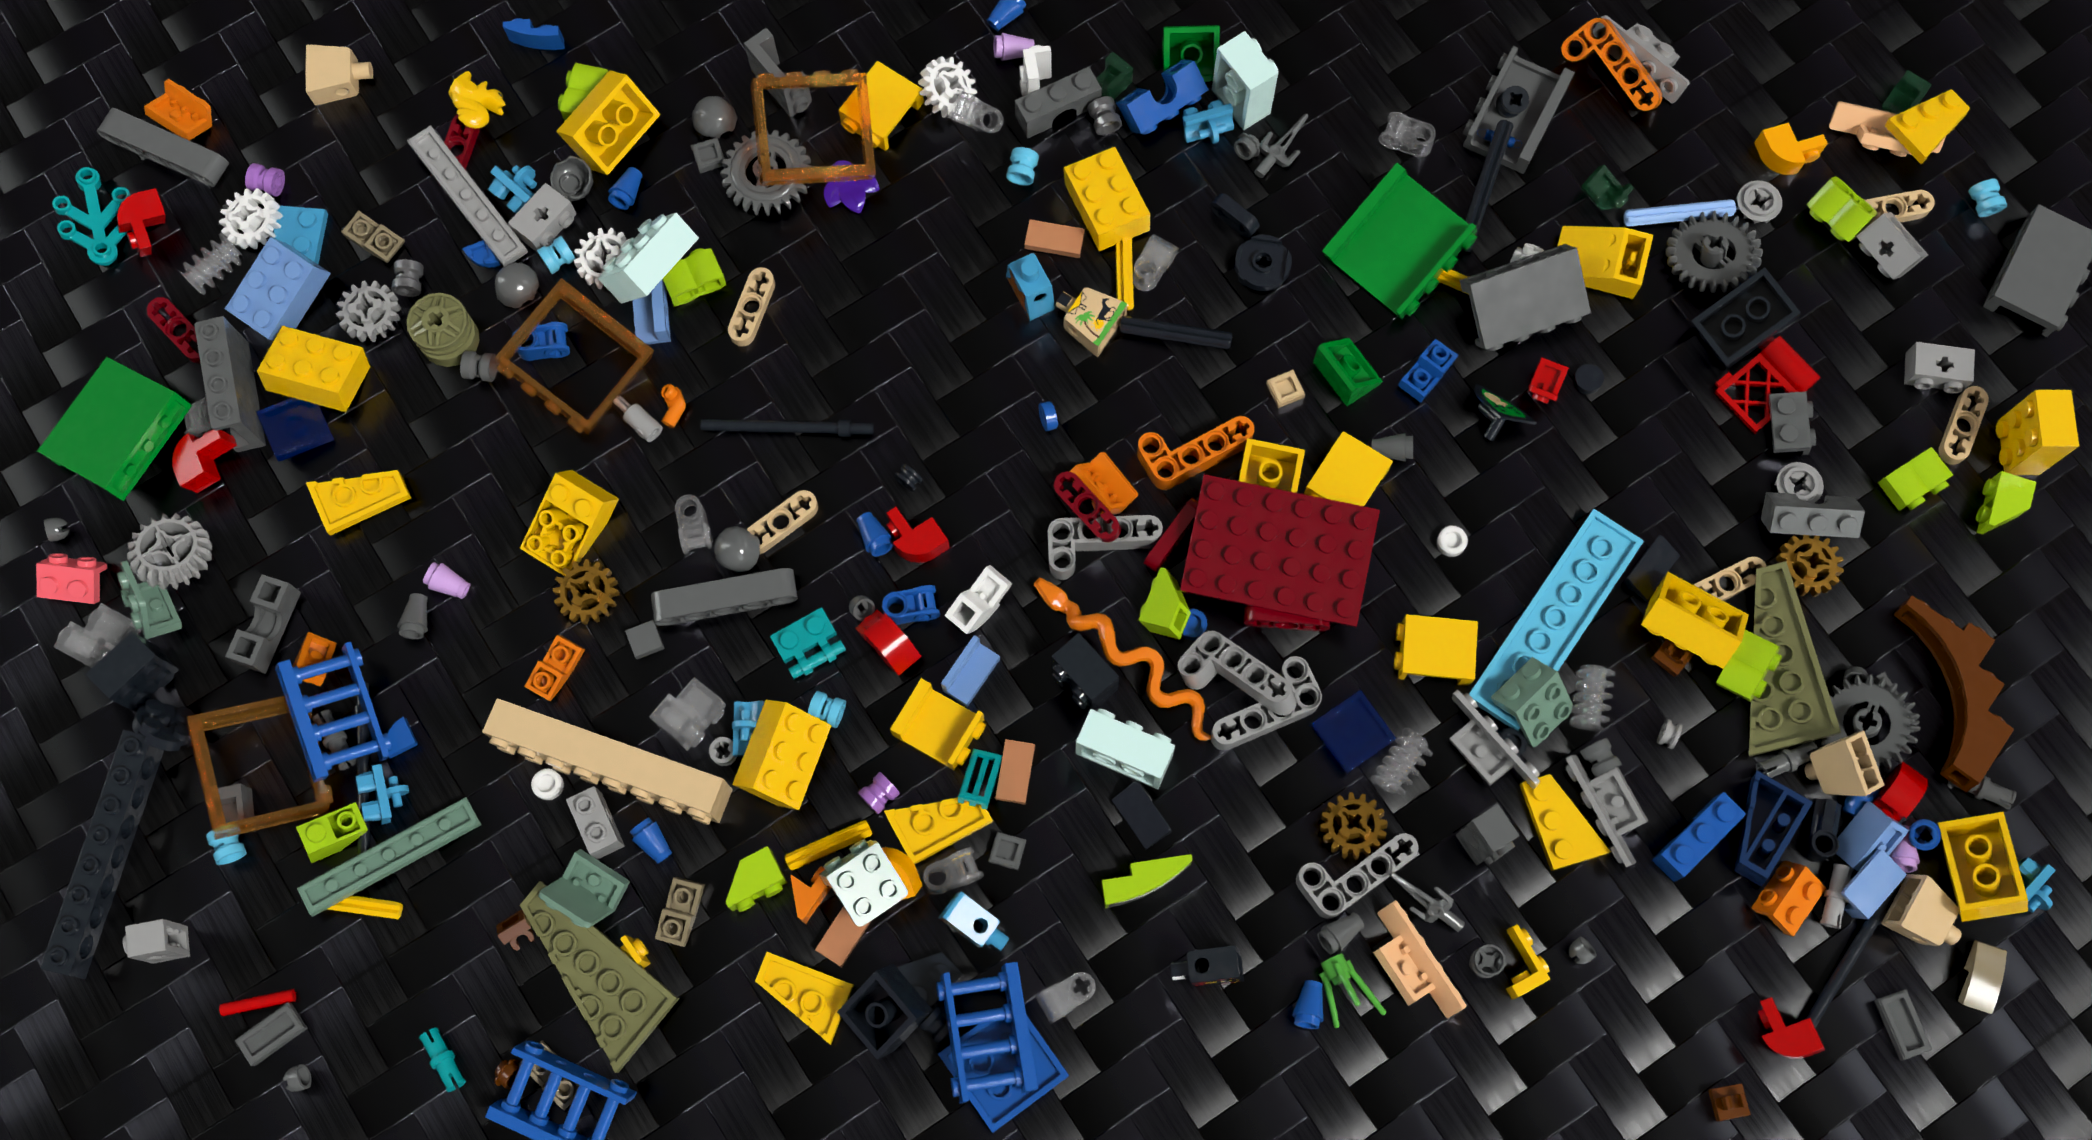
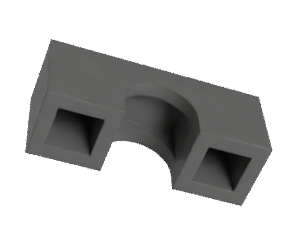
(1038, 109)
(1790, 515)
(273, 606)
(1488, 836)

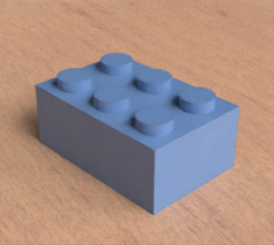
(277, 289)

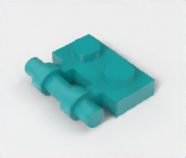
(802, 637)

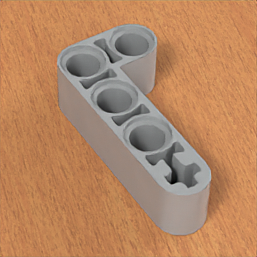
(1077, 542)
(1241, 676)
(1267, 719)
(1362, 872)

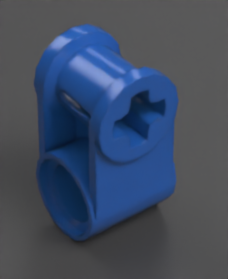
(548, 342)
(913, 605)

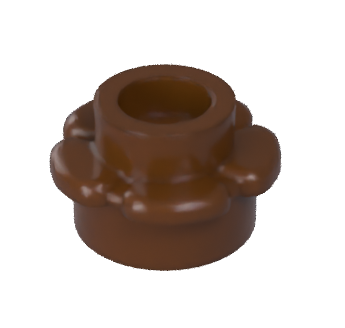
(506, 1073)

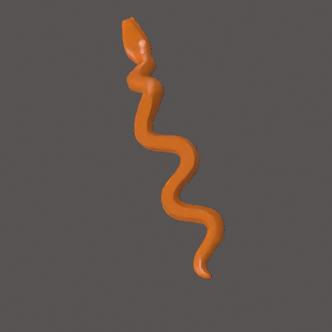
(1059, 601)

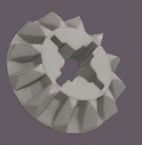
(1763, 192)
(1795, 471)

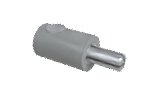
(639, 420)

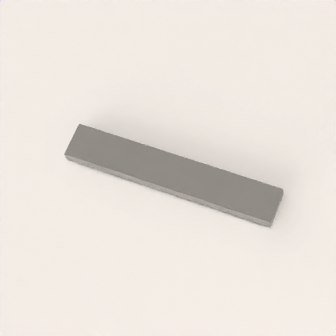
(467, 196)

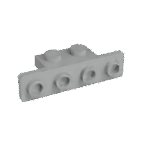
(1653, 54)
(1485, 748)
(1613, 803)

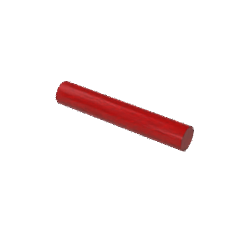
(257, 1002)

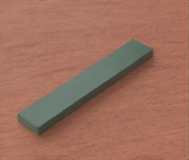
(388, 856)

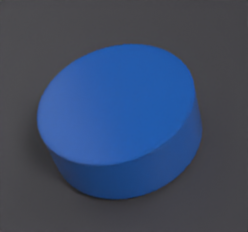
(1048, 416)
(1195, 626)

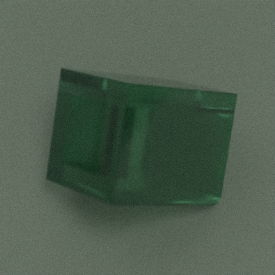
(1115, 77)
(1906, 93)

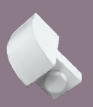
(979, 602)

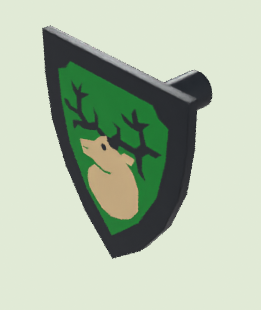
(1498, 410)

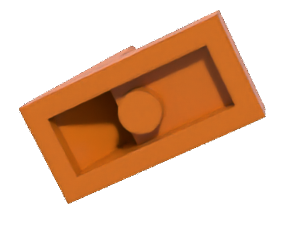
(314, 650)
(808, 898)

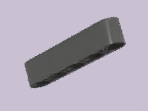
(163, 147)
(724, 597)

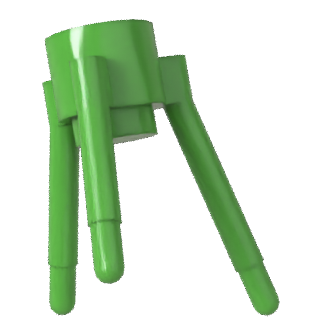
(1340, 971)

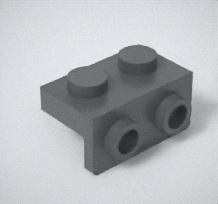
(1791, 422)

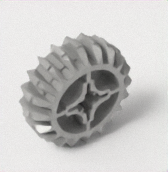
(153, 561)

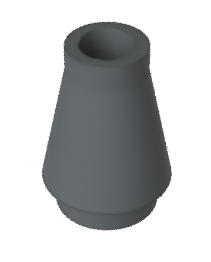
(1395, 447)
(414, 618)
(1339, 933)

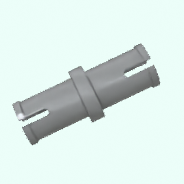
(1835, 901)

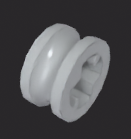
(1669, 733)
(714, 754)

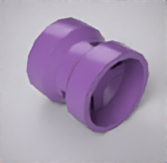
(268, 180)
(878, 793)

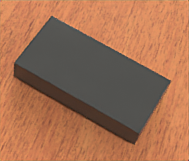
(1903, 1025)
(271, 1034)

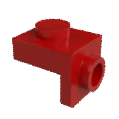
(1547, 380)

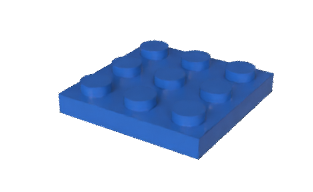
(1005, 1102)

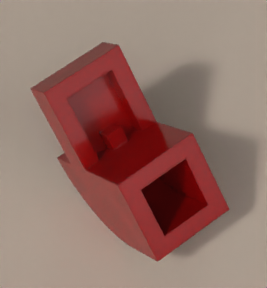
(138, 212)
(195, 458)
(916, 544)
(888, 641)
(1901, 792)
(1791, 1041)

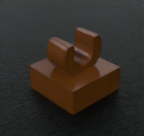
(1671, 657)
(514, 926)
(1729, 1102)

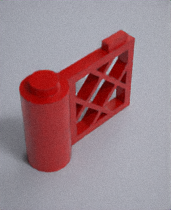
(1782, 365)

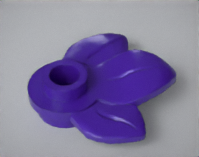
(849, 192)

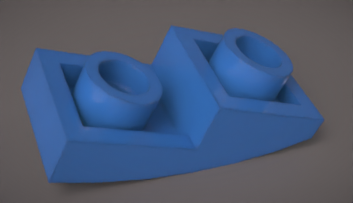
(523, 33)
(1428, 370)

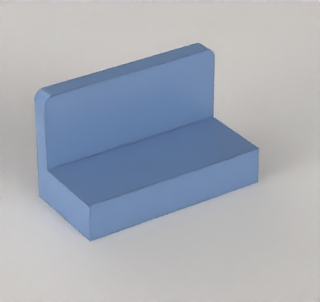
(652, 316)
(969, 671)
(1867, 833)
(1872, 885)

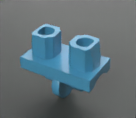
(1208, 122)
(506, 182)
(744, 722)
(375, 782)
(2034, 877)

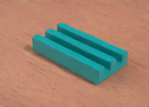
(974, 798)

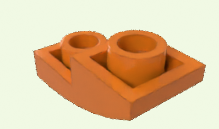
(555, 668)

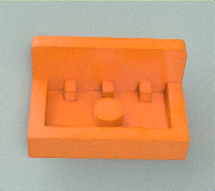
(180, 111)
(1106, 483)
(1789, 896)

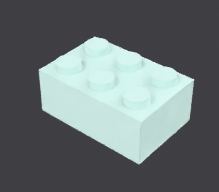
(1245, 79)
(647, 257)
(1125, 747)

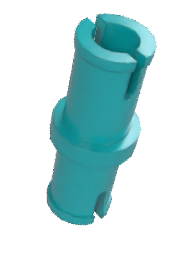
(442, 1059)

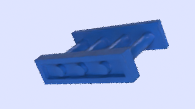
(311, 734)
(1017, 1043)
(537, 1123)

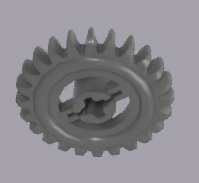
(763, 196)
(1712, 240)
(1877, 696)

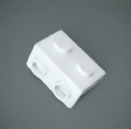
(1035, 68)

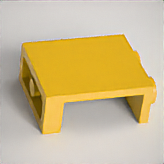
(889, 101)
(1349, 472)
(1437, 648)
(938, 726)

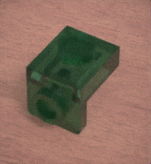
(1606, 189)

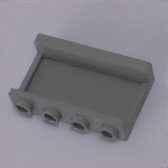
(1545, 95)
(2043, 269)
(1527, 296)
(229, 382)

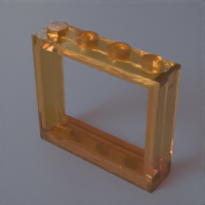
(812, 174)
(599, 318)
(235, 715)

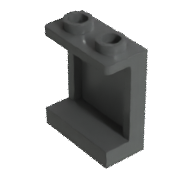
(764, 59)

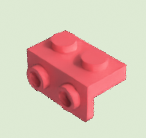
(69, 578)

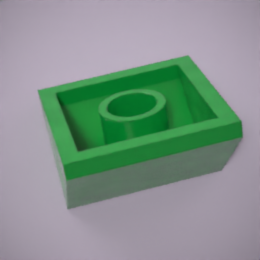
(1194, 44)
(1346, 369)

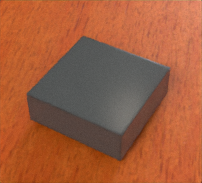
(708, 155)
(644, 639)
(1007, 851)

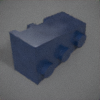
(1768, 826)

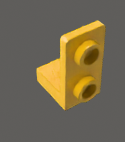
(1524, 981)

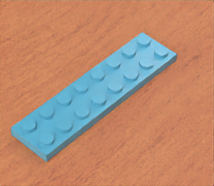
(1561, 606)

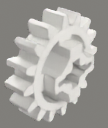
(942, 86)
(250, 218)
(593, 254)

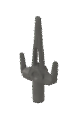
(1276, 152)
(1435, 907)

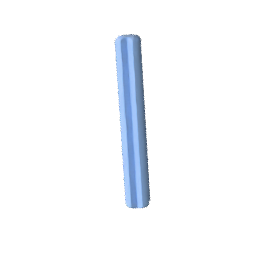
(1677, 213)

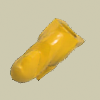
(474, 101)

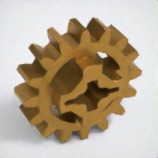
(1820, 558)
(582, 602)
(1345, 817)

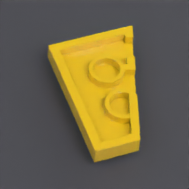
(1927, 123)
(356, 499)
(1560, 825)
(935, 826)
(806, 993)

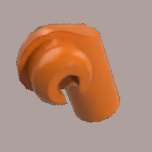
(675, 403)

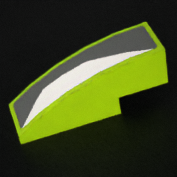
(1144, 879)

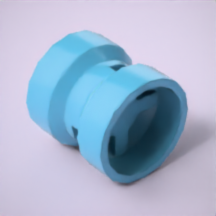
(1022, 166)
(1987, 197)
(550, 257)
(827, 709)
(226, 849)

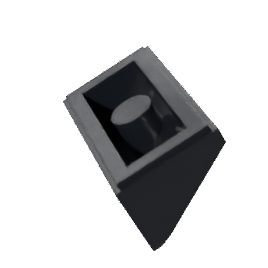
(1651, 568)
(1141, 815)

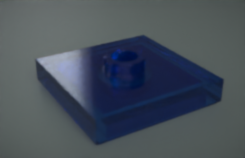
(294, 427)
(1353, 731)

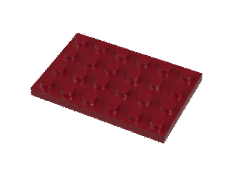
(1280, 550)

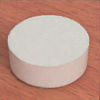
(1452, 541)
(547, 784)

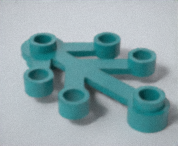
(94, 221)

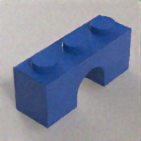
(1183, 88)
(1699, 837)

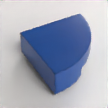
(481, 255)
(401, 737)

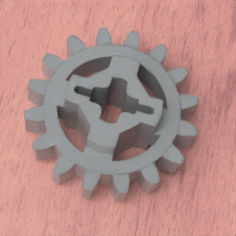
(362, 303)

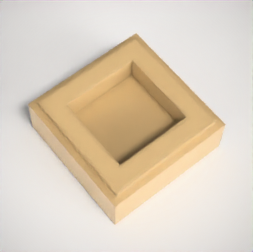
(1285, 388)

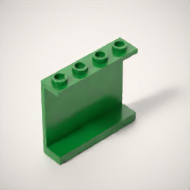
(1400, 242)
(115, 428)

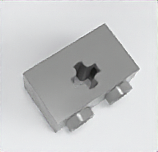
(542, 218)
(1905, 252)
(1939, 367)
(595, 822)
(156, 941)

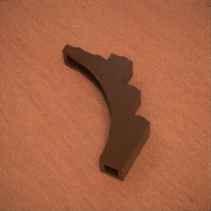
(1959, 652)

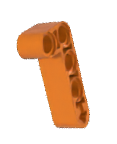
(1617, 68)
(1197, 448)

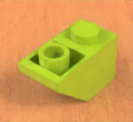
(2005, 499)
(1165, 607)
(332, 832)
(755, 876)

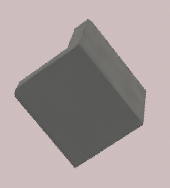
(236, 802)

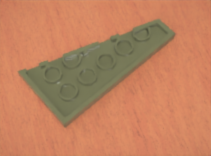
(1796, 698)
(604, 981)

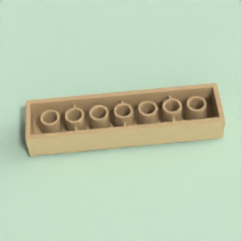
(608, 761)

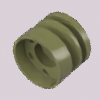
(446, 342)

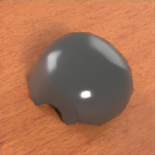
(713, 117)
(572, 178)
(516, 284)
(737, 549)

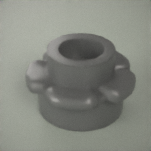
(1247, 146)

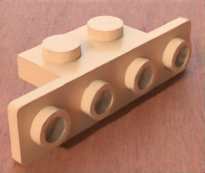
(1869, 127)
(1413, 965)

